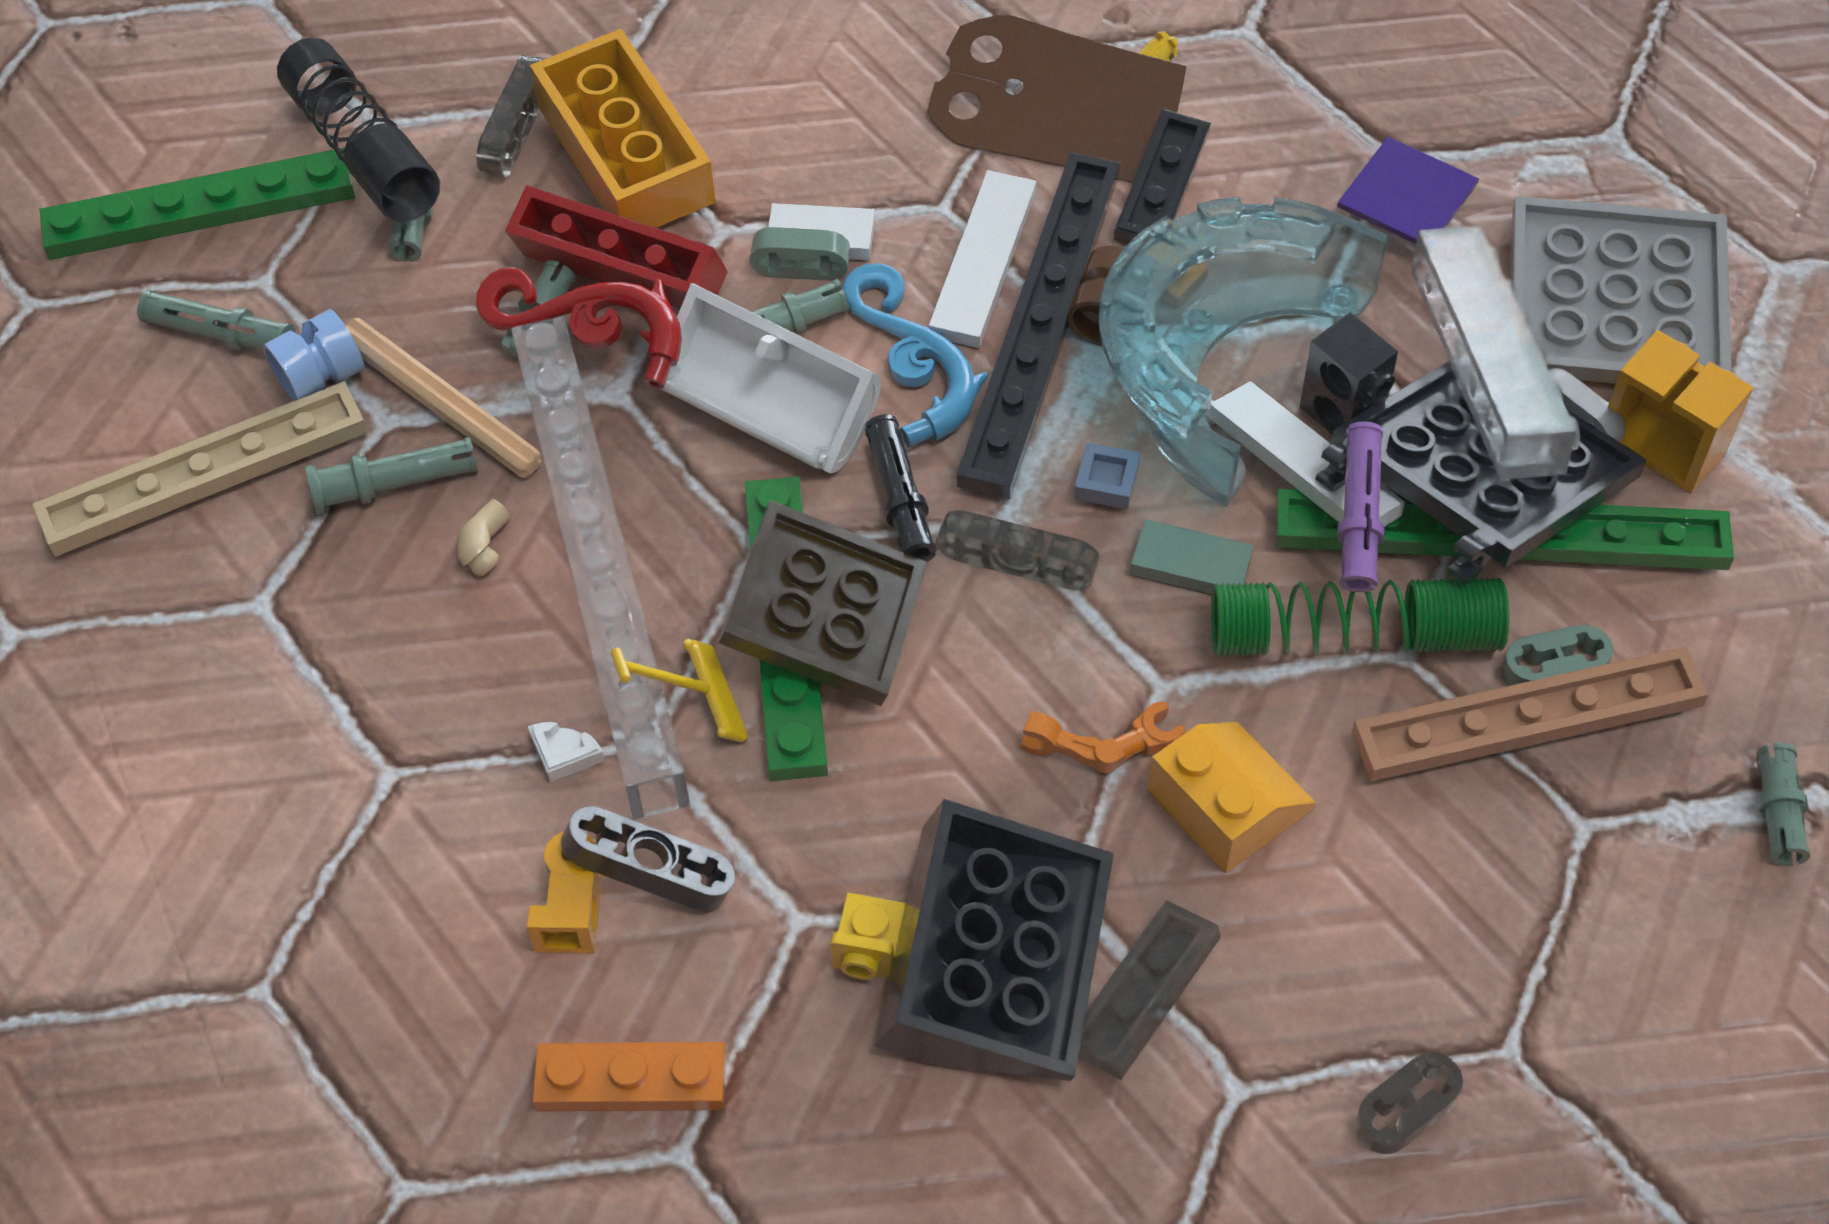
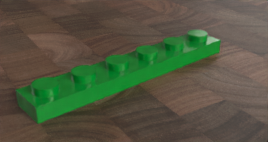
(194, 204)
(789, 700)

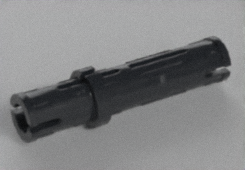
(905, 507)

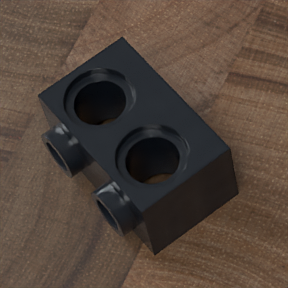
(1346, 372)

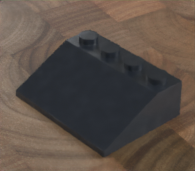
(995, 946)

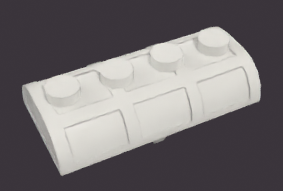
(771, 382)

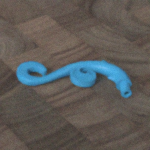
(916, 343)

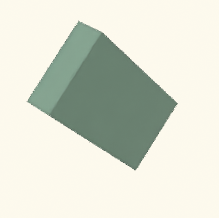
(1189, 557)

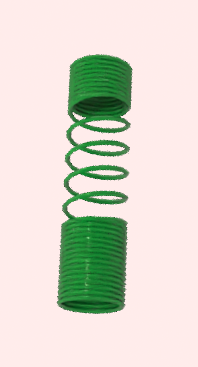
(1433, 616)

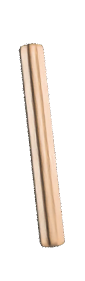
(444, 400)

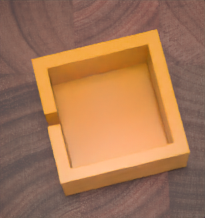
(1678, 409)

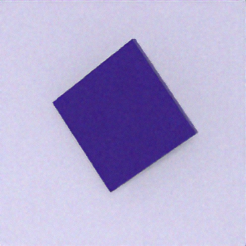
(1407, 191)

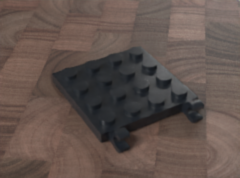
(1443, 467)

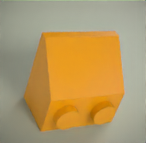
(1226, 791)

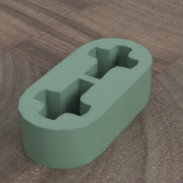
(800, 253)
(1555, 653)

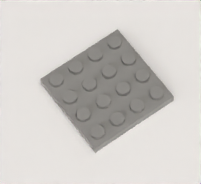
(1615, 274)

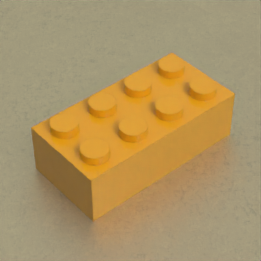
(623, 131)

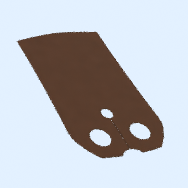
(1072, 98)

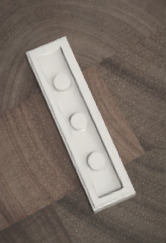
(983, 258)
(1288, 448)

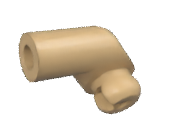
(476, 535)

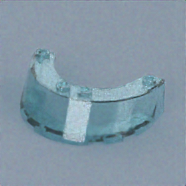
(1205, 276)

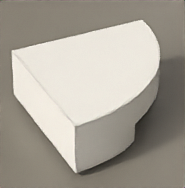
(564, 749)

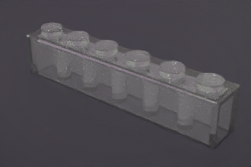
(1494, 354)

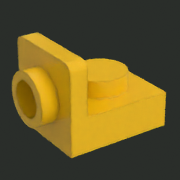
(867, 936)

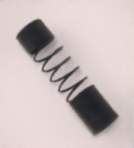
(378, 156)

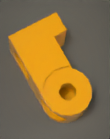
(571, 908)

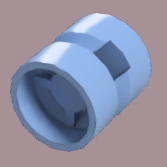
(314, 356)

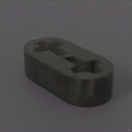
(1417, 1113)

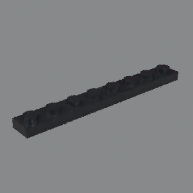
(1037, 327)

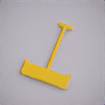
(711, 683)

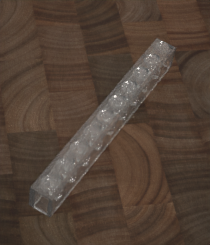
(600, 569)

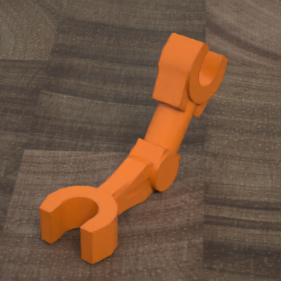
(1045, 735)

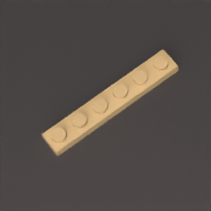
(199, 468)

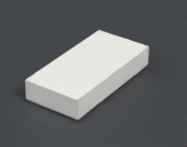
(852, 223)

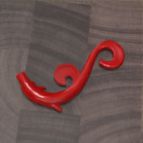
(584, 304)

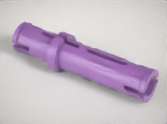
(1361, 525)

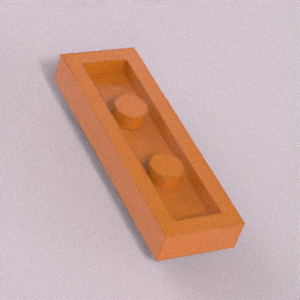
(630, 1076)

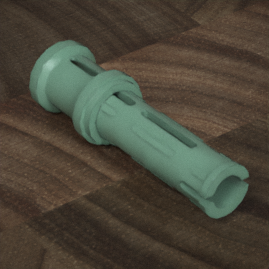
(364, 478)

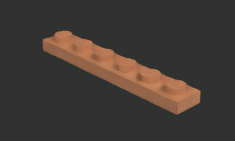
(1528, 713)

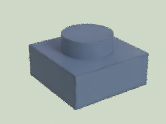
(1107, 476)

